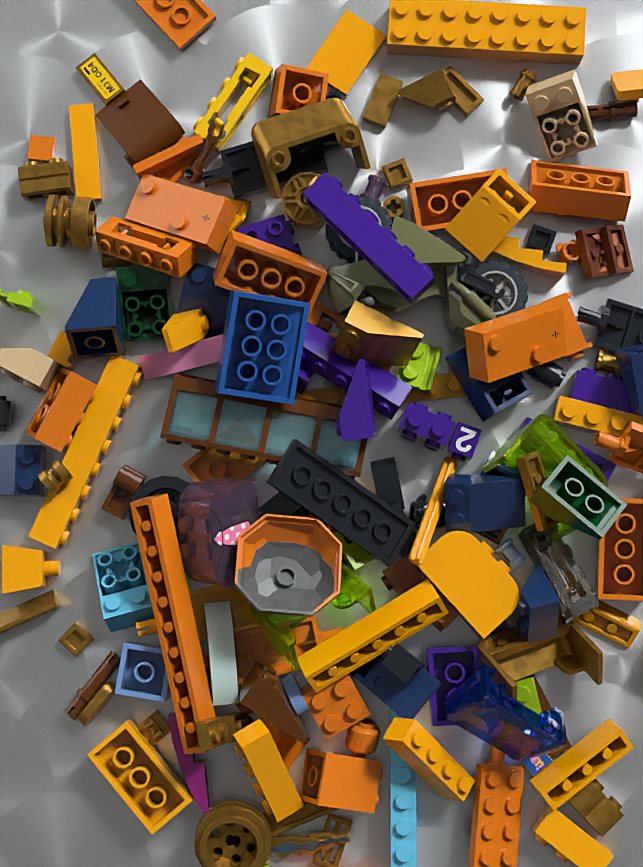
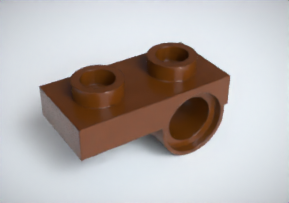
(123, 490)

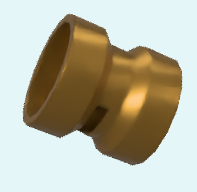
(50, 480)

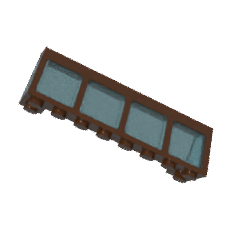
(256, 426)

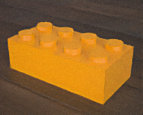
(141, 776)

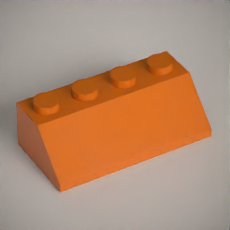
(579, 190)

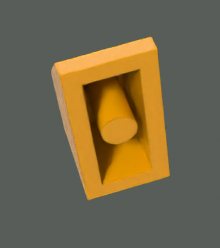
(185, 329)

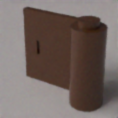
(140, 123)

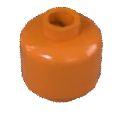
(363, 738)

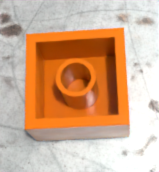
(336, 706)

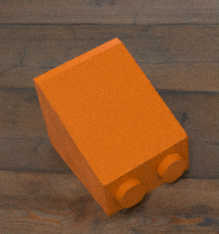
(340, 781)

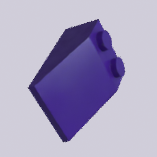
(357, 412)

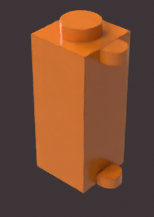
(574, 338)

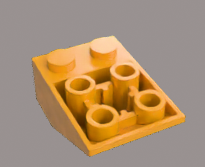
(490, 215)

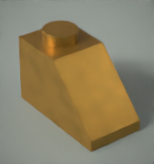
(431, 90)

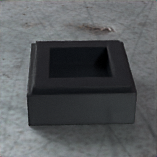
(541, 239)

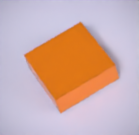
(41, 148)

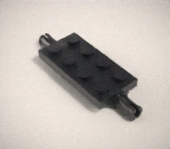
(244, 172)
(616, 326)

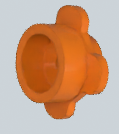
(572, 247)

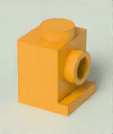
(62, 352)

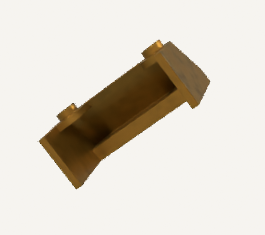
(278, 133)
(515, 658)

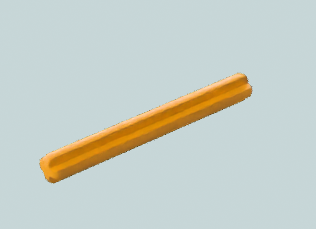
(432, 512)

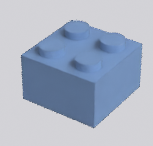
(142, 672)

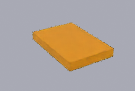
(347, 52)

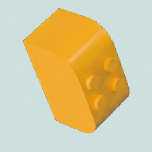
(471, 580)

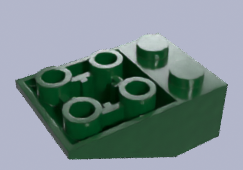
(144, 302)

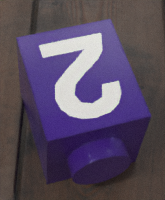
(463, 442)

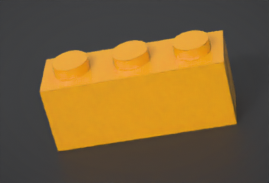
(570, 840)

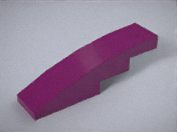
(192, 770)

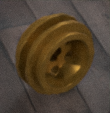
(233, 819)

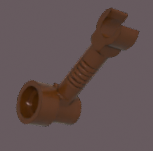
(197, 166)

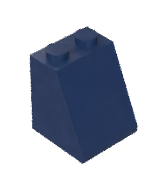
(96, 321)
(631, 369)

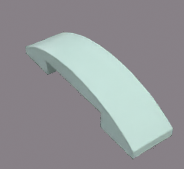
(221, 653)

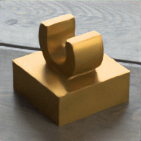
(154, 728)

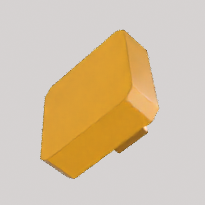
(627, 85)

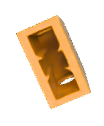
(26, 569)

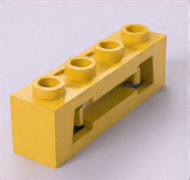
(255, 70)

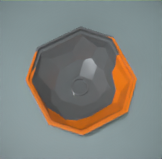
(288, 565)

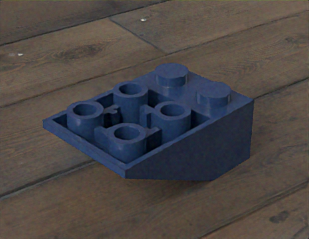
(490, 397)
(395, 693)

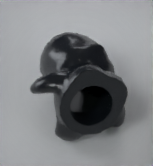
(417, 511)

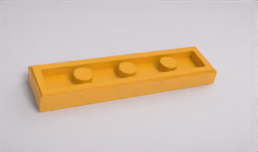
(85, 151)

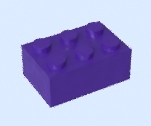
(452, 668)

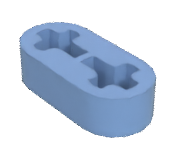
(294, 693)

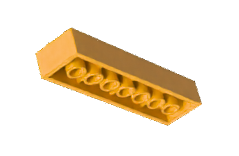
(487, 30)

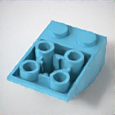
(122, 587)

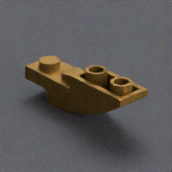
(220, 729)

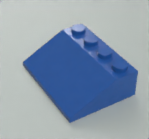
(262, 347)

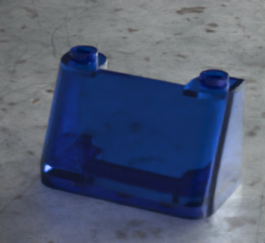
(502, 721)

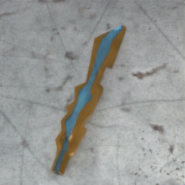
(296, 844)

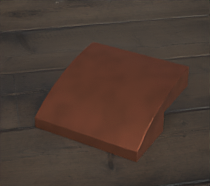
(604, 251)

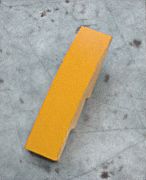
(526, 259)

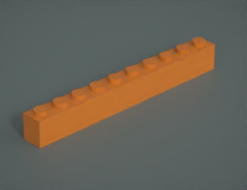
(173, 616)

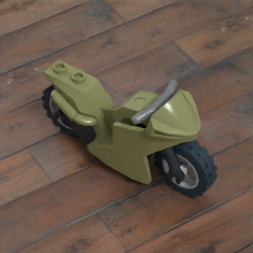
(466, 289)

